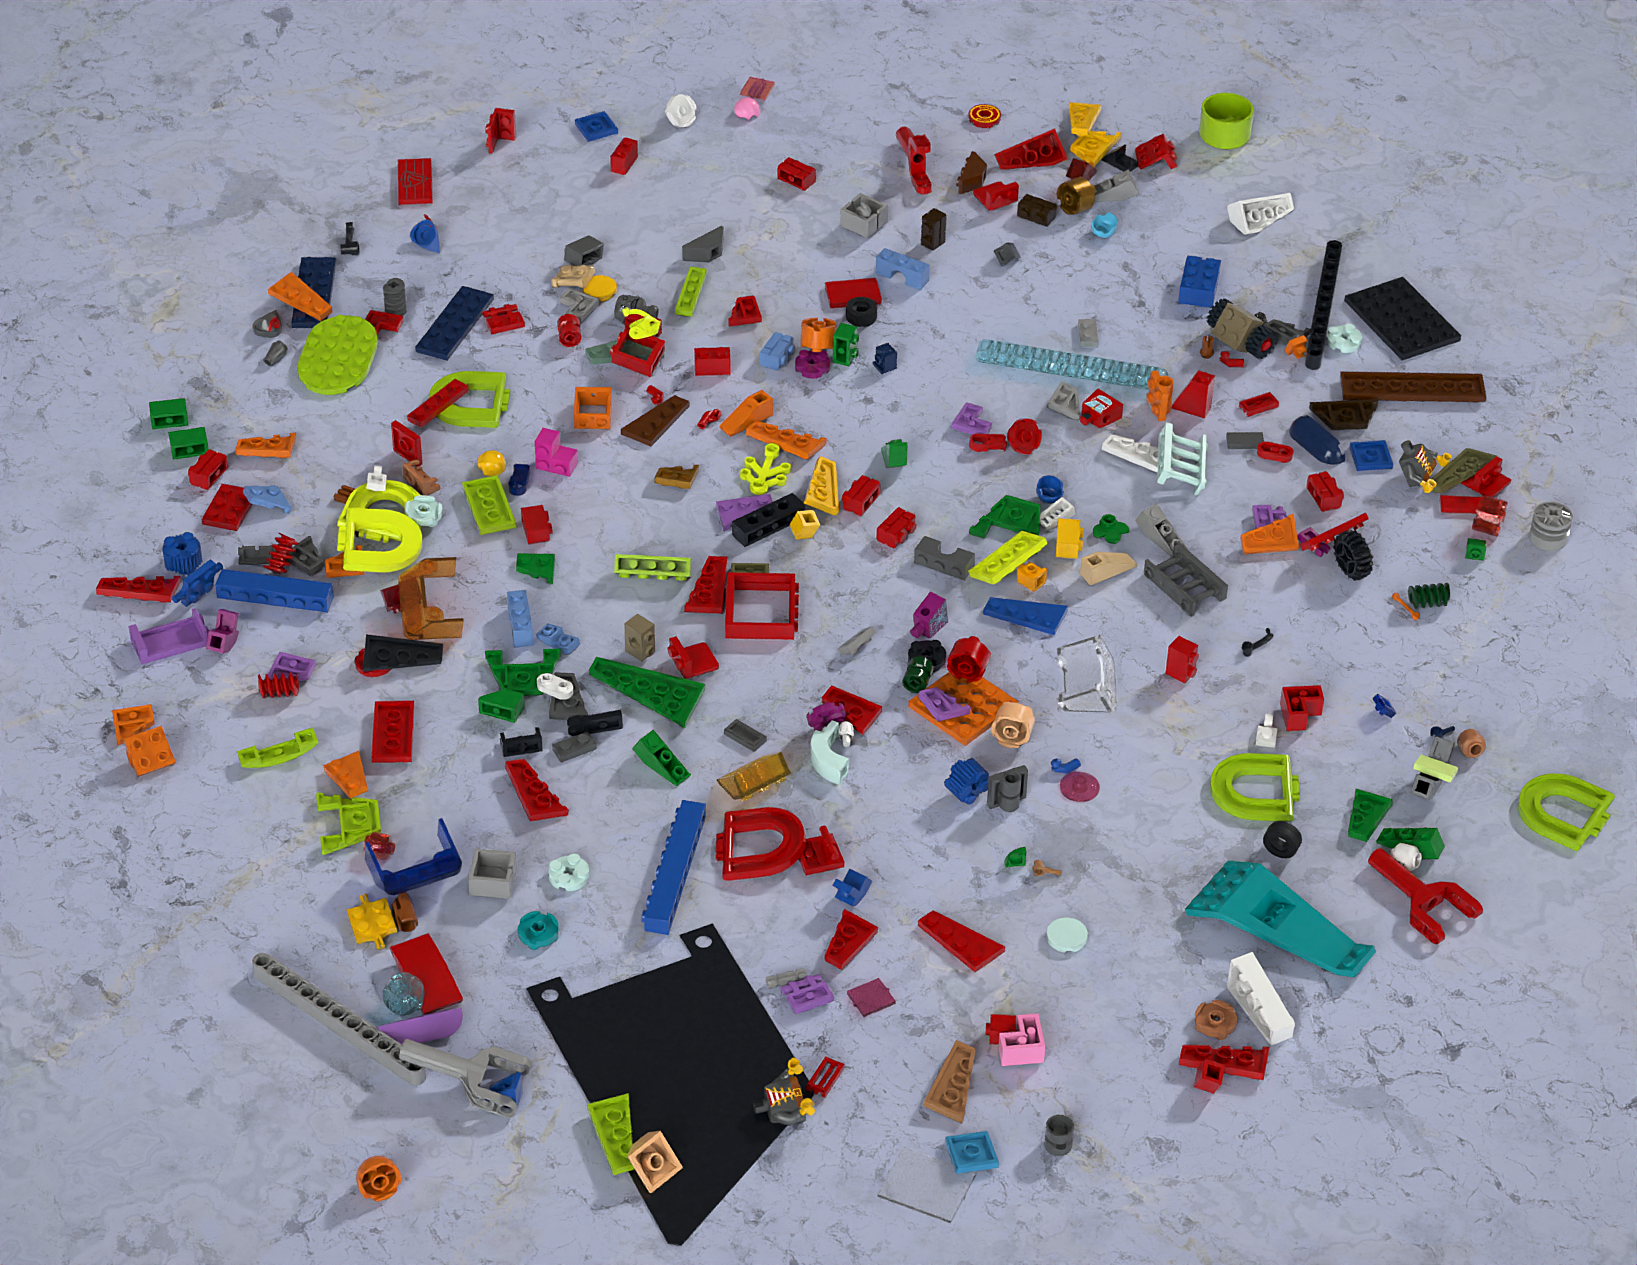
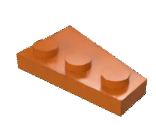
(273, 447)
(1275, 537)
(348, 774)

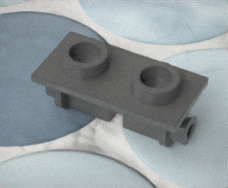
(250, 555)

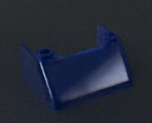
(444, 865)

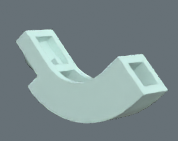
(824, 760)

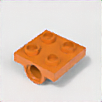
(1160, 394)
(148, 751)

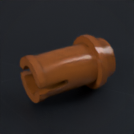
(1207, 347)

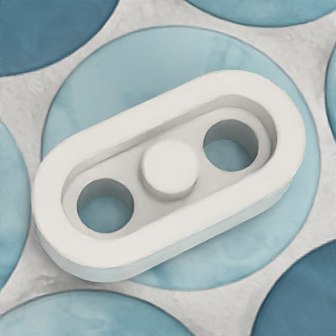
(555, 686)

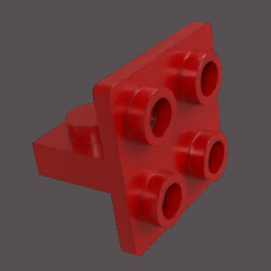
(1488, 479)

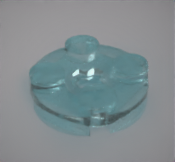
(414, 997)

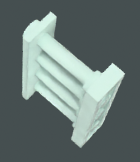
(1165, 459)

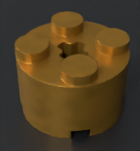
(1076, 195)

